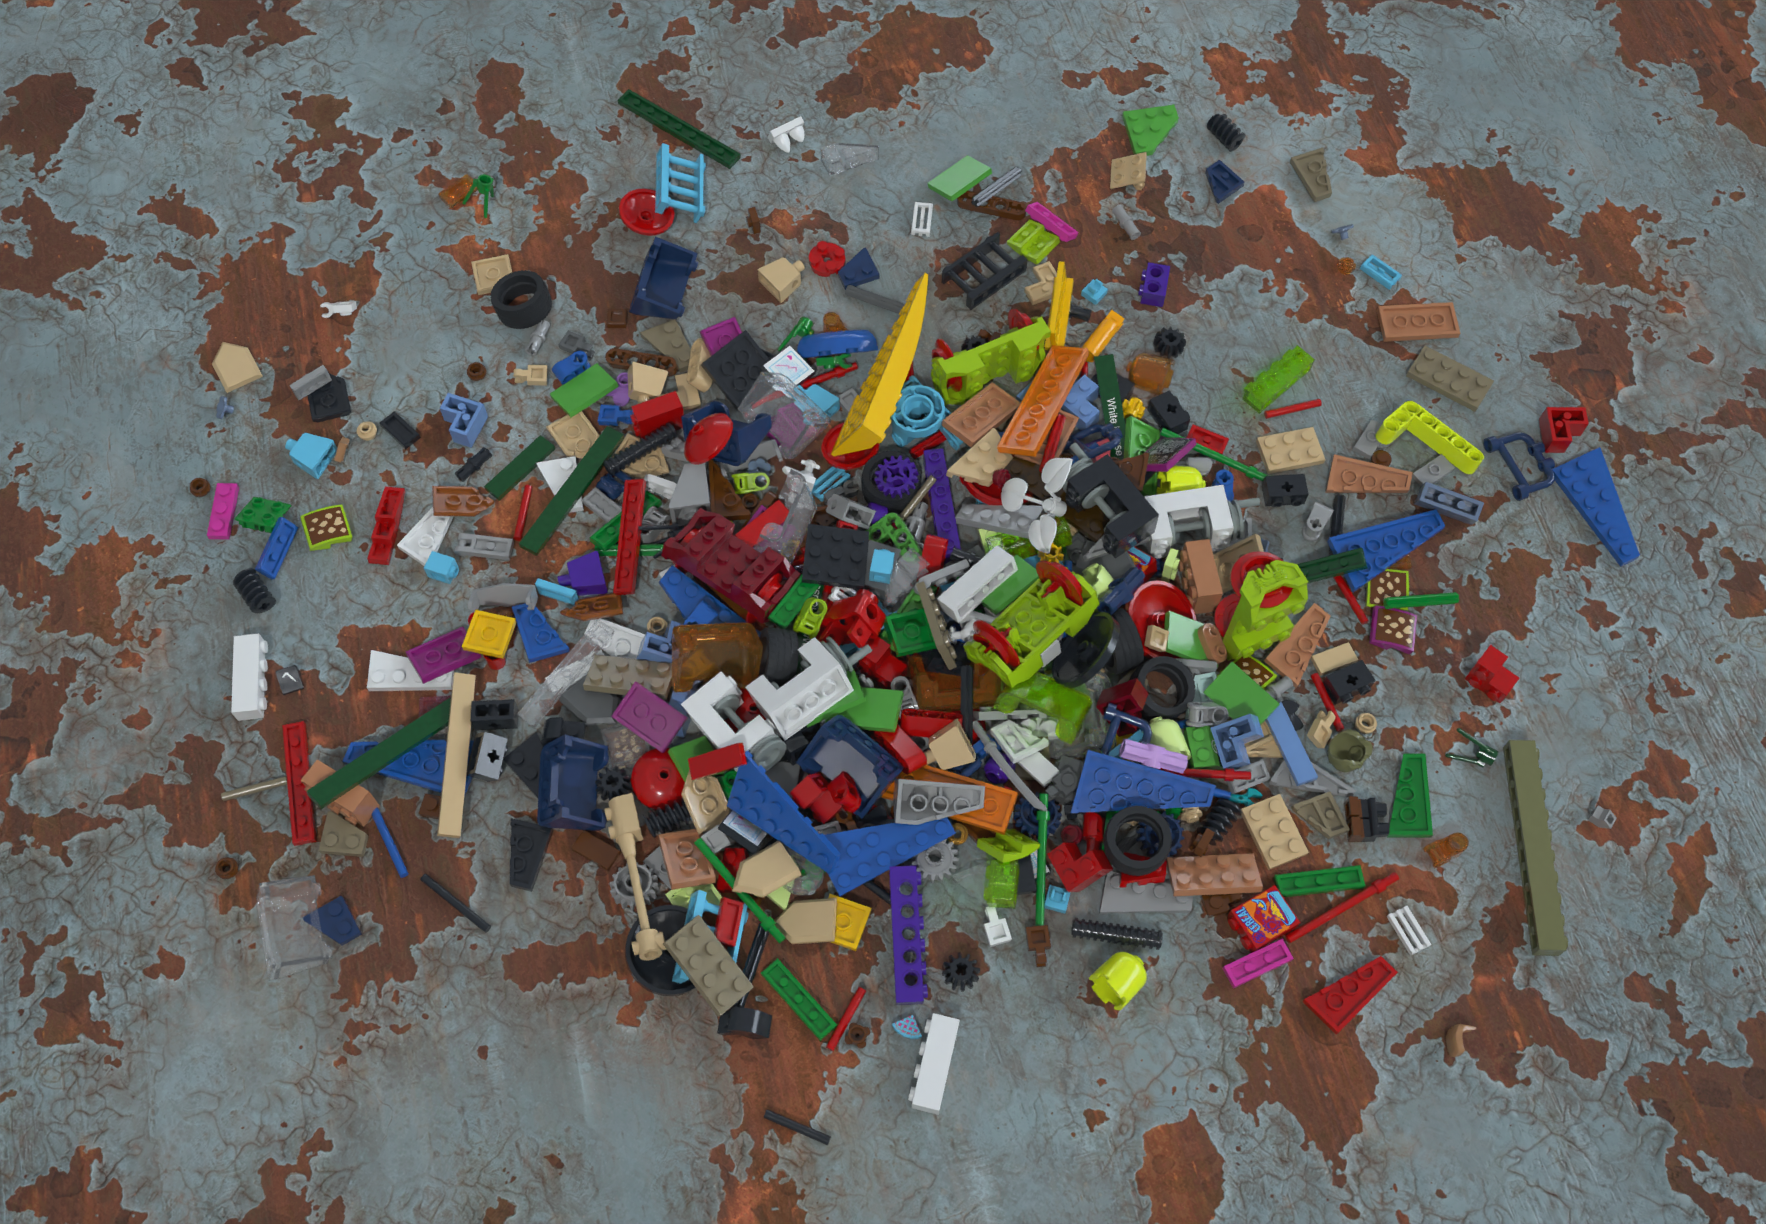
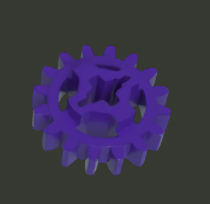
(898, 469)

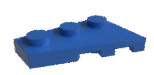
(537, 635)

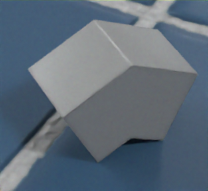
(1602, 817)

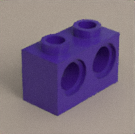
(1155, 284)

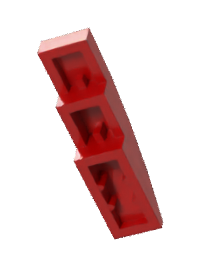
(386, 526)

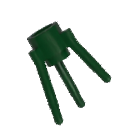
(1485, 754)

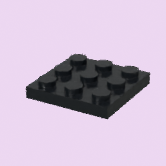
(736, 367)
(835, 556)

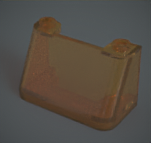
(708, 649)
(943, 691)

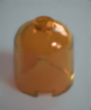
(1150, 372)

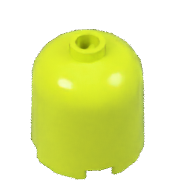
(1180, 479)
(1119, 979)

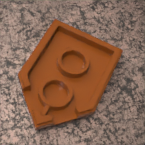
(458, 501)
(595, 607)

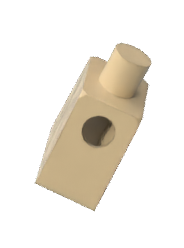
(781, 277)
(645, 382)
(950, 747)

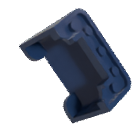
(663, 280)
(744, 436)
(846, 748)
(568, 784)

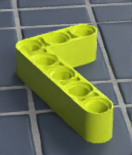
(1433, 433)

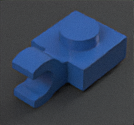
(612, 414)

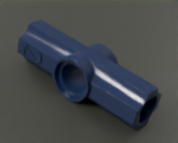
(1121, 590)

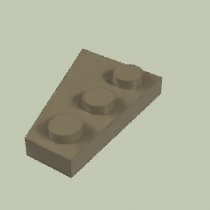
(1313, 173)
(669, 342)

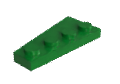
(1412, 802)

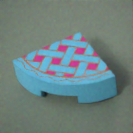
(907, 1028)

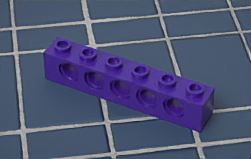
(941, 499)
(904, 993)

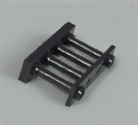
(988, 286)

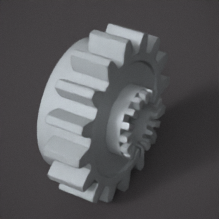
(940, 869)
(622, 888)

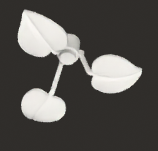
(1041, 531)

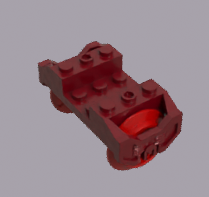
(731, 565)

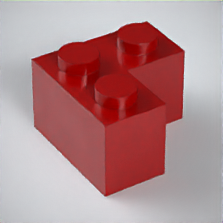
(1559, 426)
(881, 664)
(1491, 676)
(814, 794)
(1078, 870)

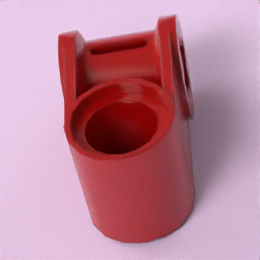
(845, 792)

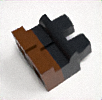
(1363, 821)

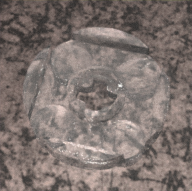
(807, 884)

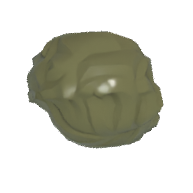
(1348, 750)

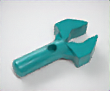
(1245, 799)

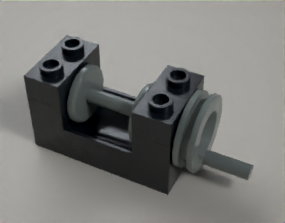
(1108, 487)

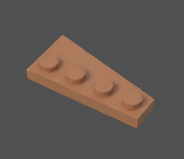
(1359, 476)
(1292, 655)

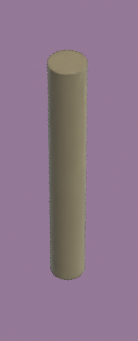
(918, 497)
(254, 788)

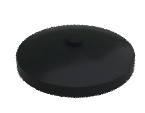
(1086, 651)
(658, 973)

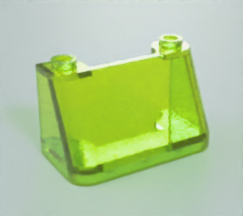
(1052, 699)

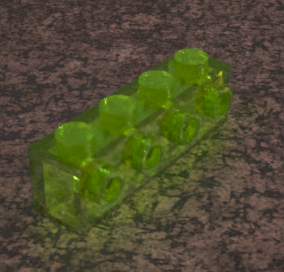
(1277, 379)

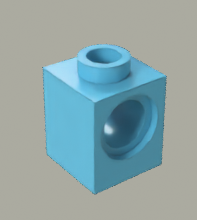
(881, 566)
(441, 567)

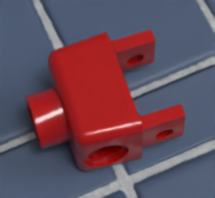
(861, 617)

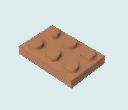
(684, 861)

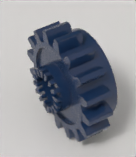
(1026, 819)
(1150, 838)

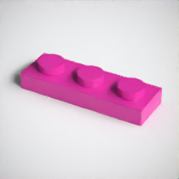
(1051, 222)
(223, 511)
(1257, 963)

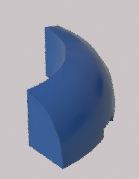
(837, 343)

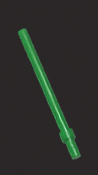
(1250, 471)
(1042, 817)
(767, 923)

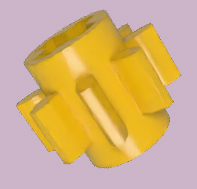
(1133, 407)
(1054, 556)

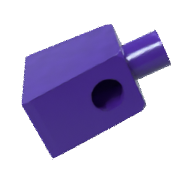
(585, 575)

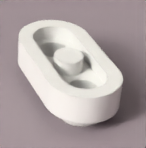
(659, 486)

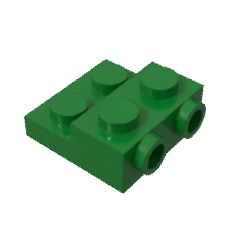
(909, 632)

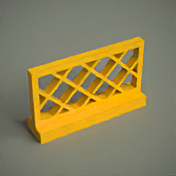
(1059, 308)

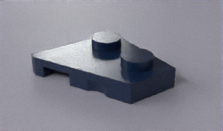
(1222, 181)
(858, 270)
(337, 921)

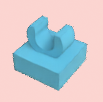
(1094, 291)
(1057, 899)

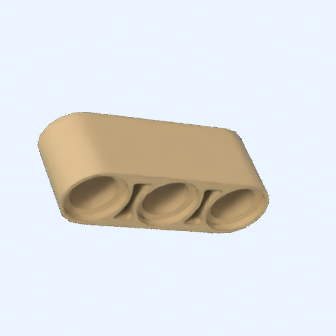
(696, 374)

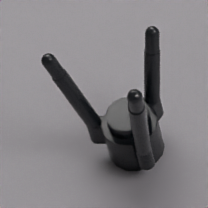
(674, 530)

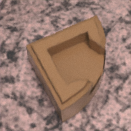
(343, 444)

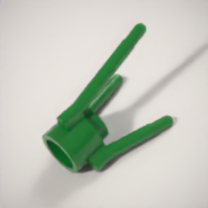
(484, 186)
(803, 328)

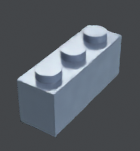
(1449, 503)

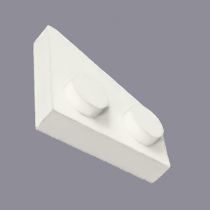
(1017, 741)

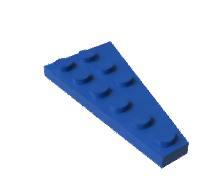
(1593, 494)
(1386, 543)
(688, 595)
(419, 766)
(1116, 784)
(777, 814)
(874, 849)

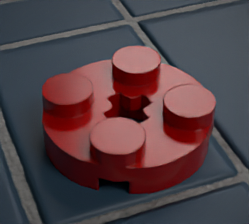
(826, 250)

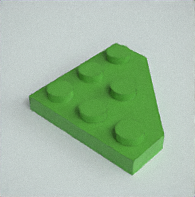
(1149, 127)

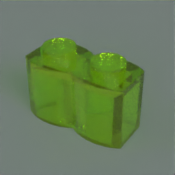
(1002, 884)

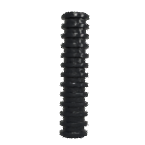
(640, 449)
(1117, 933)

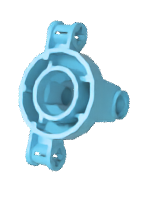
(913, 403)

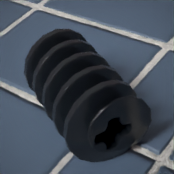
(1225, 131)
(253, 591)
(667, 818)
(1220, 819)

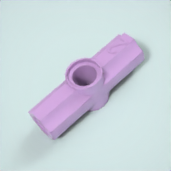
(1153, 756)

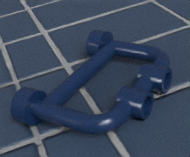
(1108, 430)
(1546, 465)
(1115, 717)

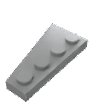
(998, 519)
(1141, 898)

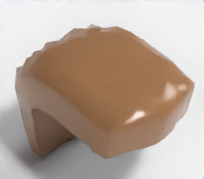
(1454, 1039)

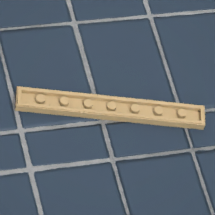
(456, 756)

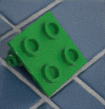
(262, 514)

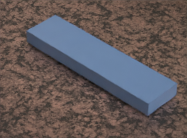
(1291, 747)

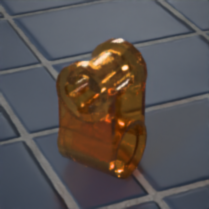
(833, 318)
(1443, 851)

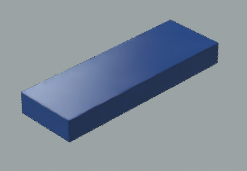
(276, 548)

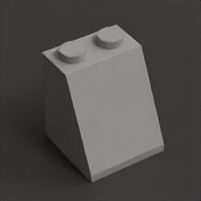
(690, 494)

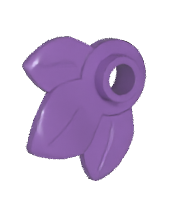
(620, 394)

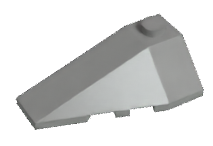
(926, 801)

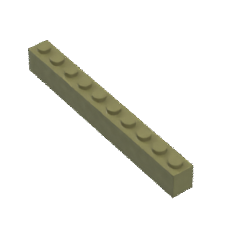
(1534, 849)

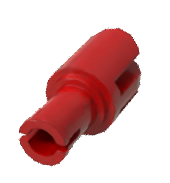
(1093, 830)

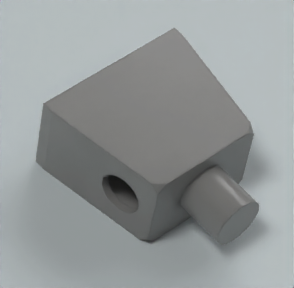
(842, 508)

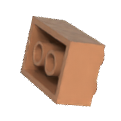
(1200, 576)
(355, 804)

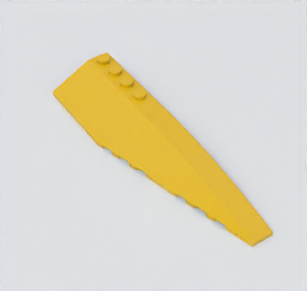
(882, 389)

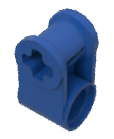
(570, 367)
(1225, 478)
(702, 614)

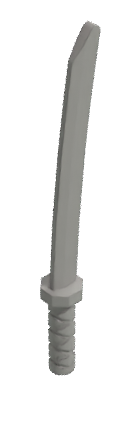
(991, 748)

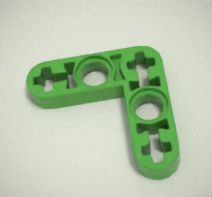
(889, 531)

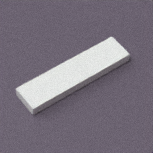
(1036, 765)

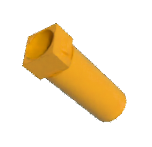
(1103, 334)

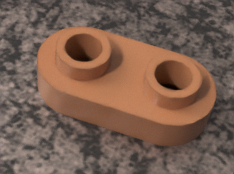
(1212, 643)

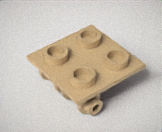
(1129, 171)

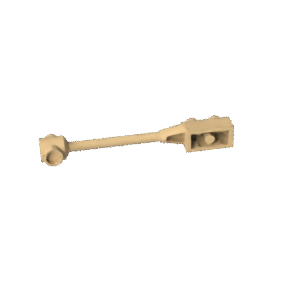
(627, 831)

